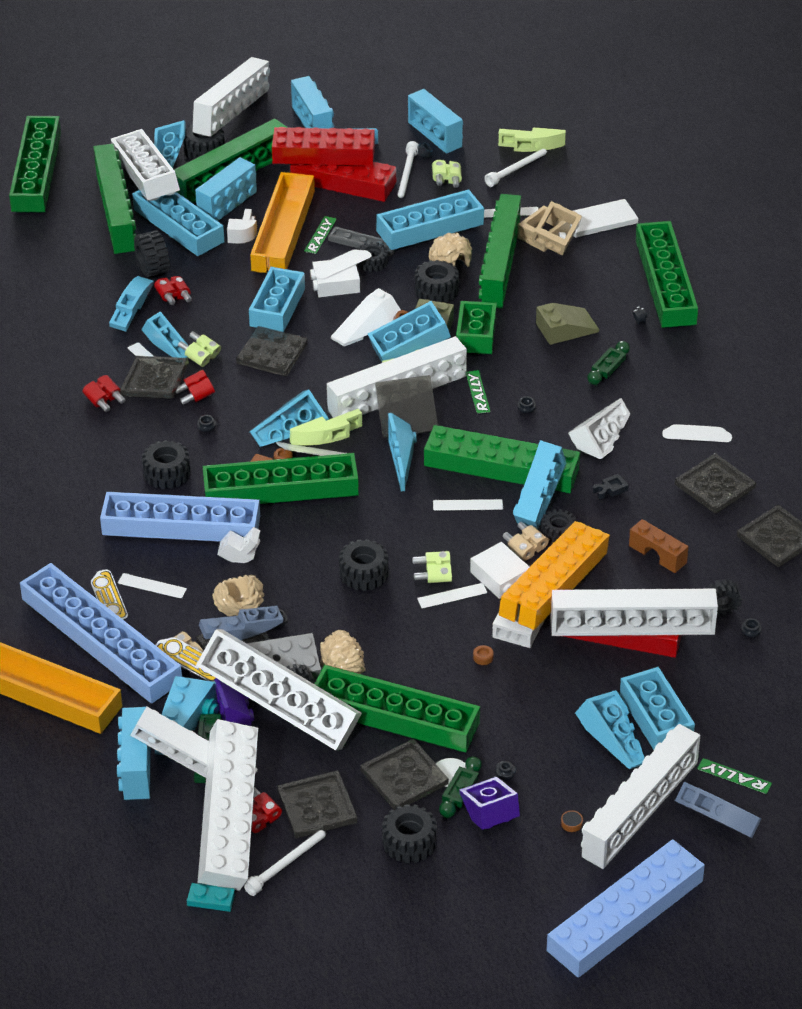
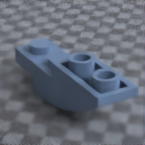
(246, 624)
(718, 809)

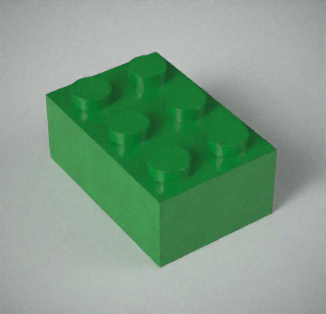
(477, 326)

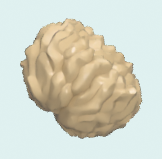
(451, 248)
(238, 594)
(342, 652)

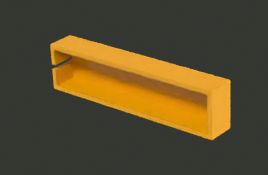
(282, 222)
(556, 569)
(57, 689)

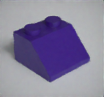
(233, 704)
(490, 802)

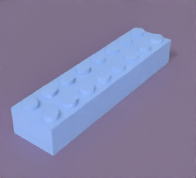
(177, 516)
(625, 908)

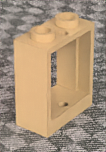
(527, 227)
(551, 240)

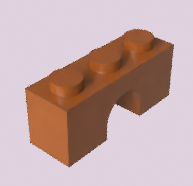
(671, 551)

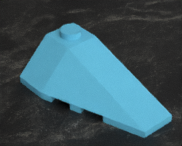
(169, 140)
(292, 414)
(401, 444)
(608, 722)

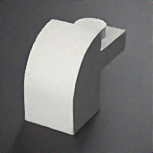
(242, 229)
(239, 548)

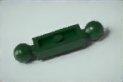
(608, 362)
(463, 778)

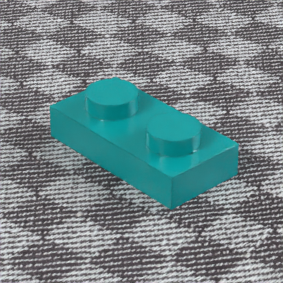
(211, 897)

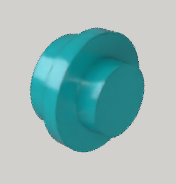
(210, 706)

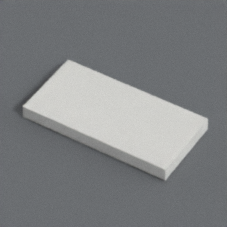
(605, 217)

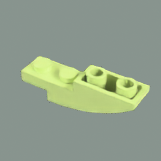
(532, 140)
(322, 431)

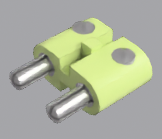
(444, 171)
(202, 350)
(437, 567)

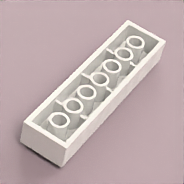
(230, 96)
(145, 165)
(441, 361)
(633, 612)
(278, 689)
(640, 796)
(228, 805)

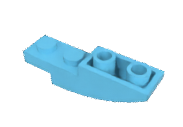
(130, 302)

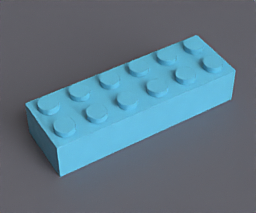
(430, 219)
(181, 221)

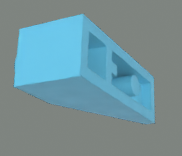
(164, 335)

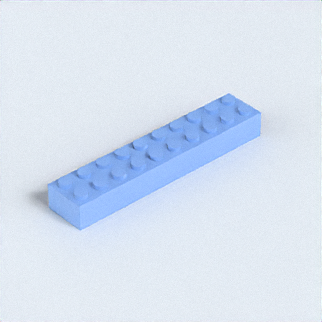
(100, 632)

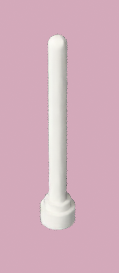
(411, 150)
(493, 178)
(254, 884)

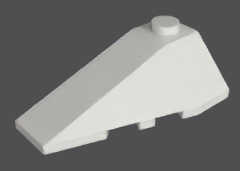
(370, 315)
(601, 431)

